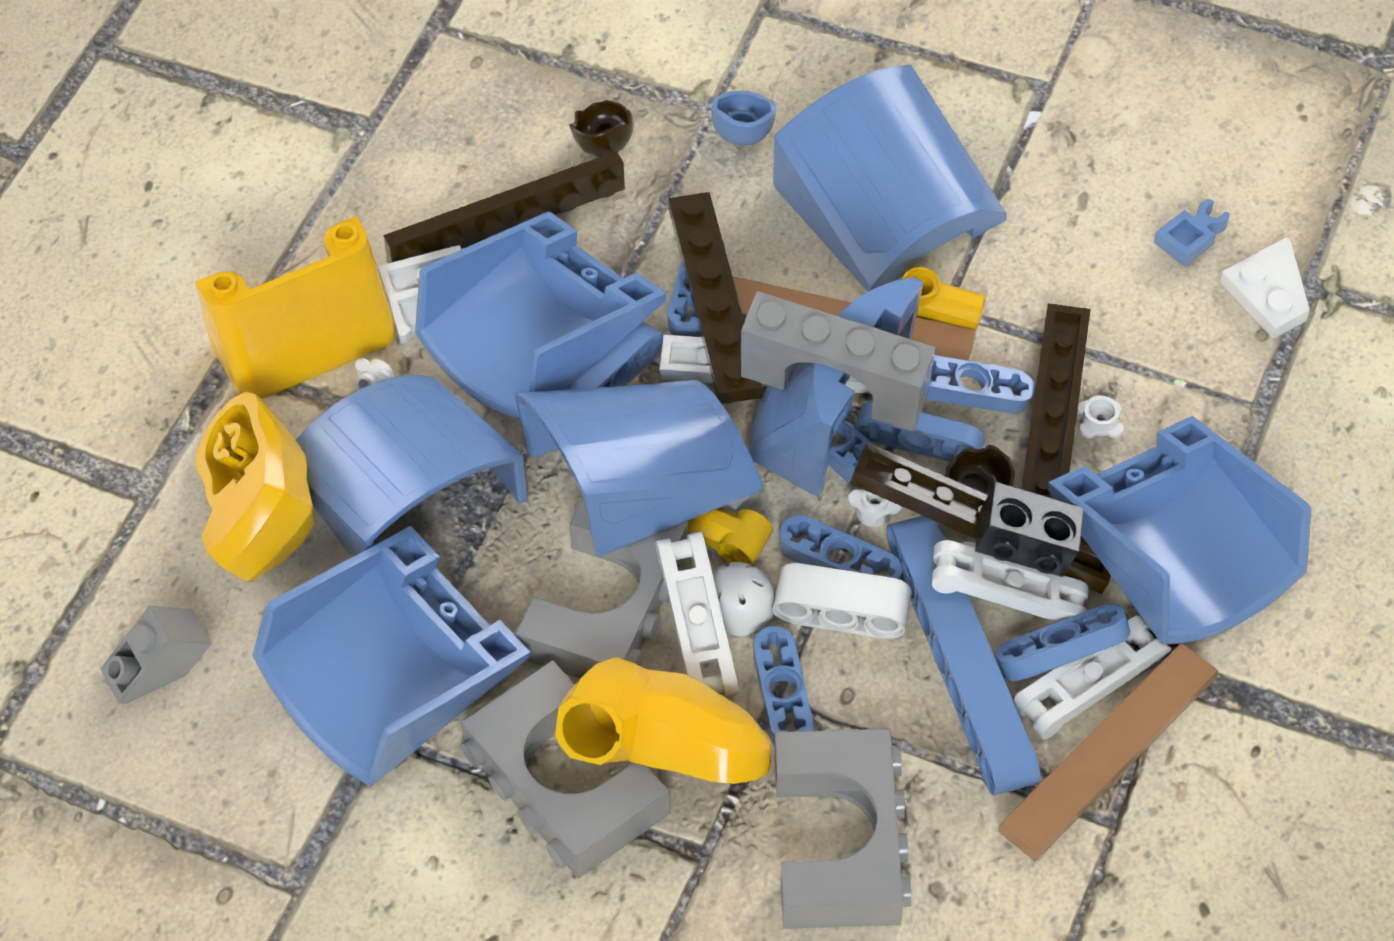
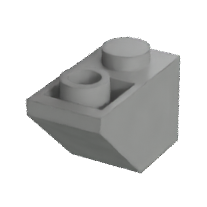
(155, 652)

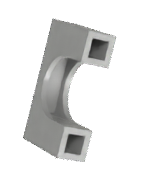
(887, 364)
(584, 639)
(578, 826)
(868, 884)

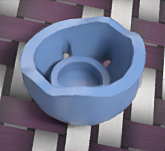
(741, 125)

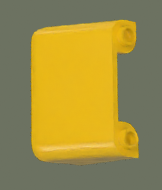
(300, 320)

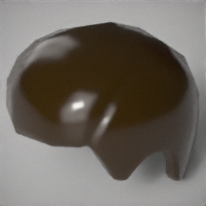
(602, 127)
(981, 468)

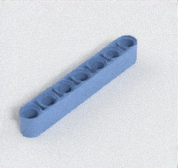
(965, 663)

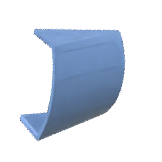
(881, 175)
(526, 312)
(797, 424)
(392, 450)
(641, 454)
(1192, 531)
(380, 655)

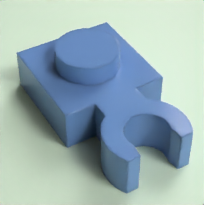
(1190, 236)

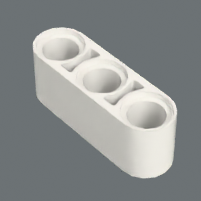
(842, 600)

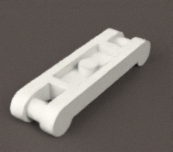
(1006, 582)
(697, 612)
(1089, 679)

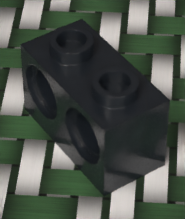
(1029, 529)

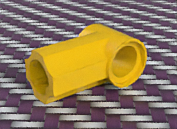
(947, 302)
(733, 535)

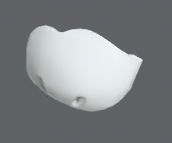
(740, 583)

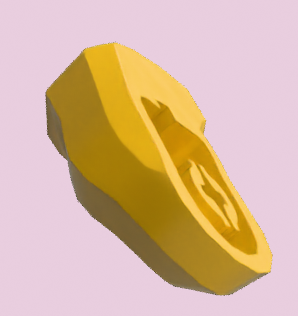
(255, 487)
(660, 723)

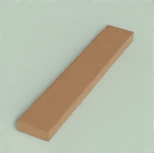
(948, 339)
(1107, 752)

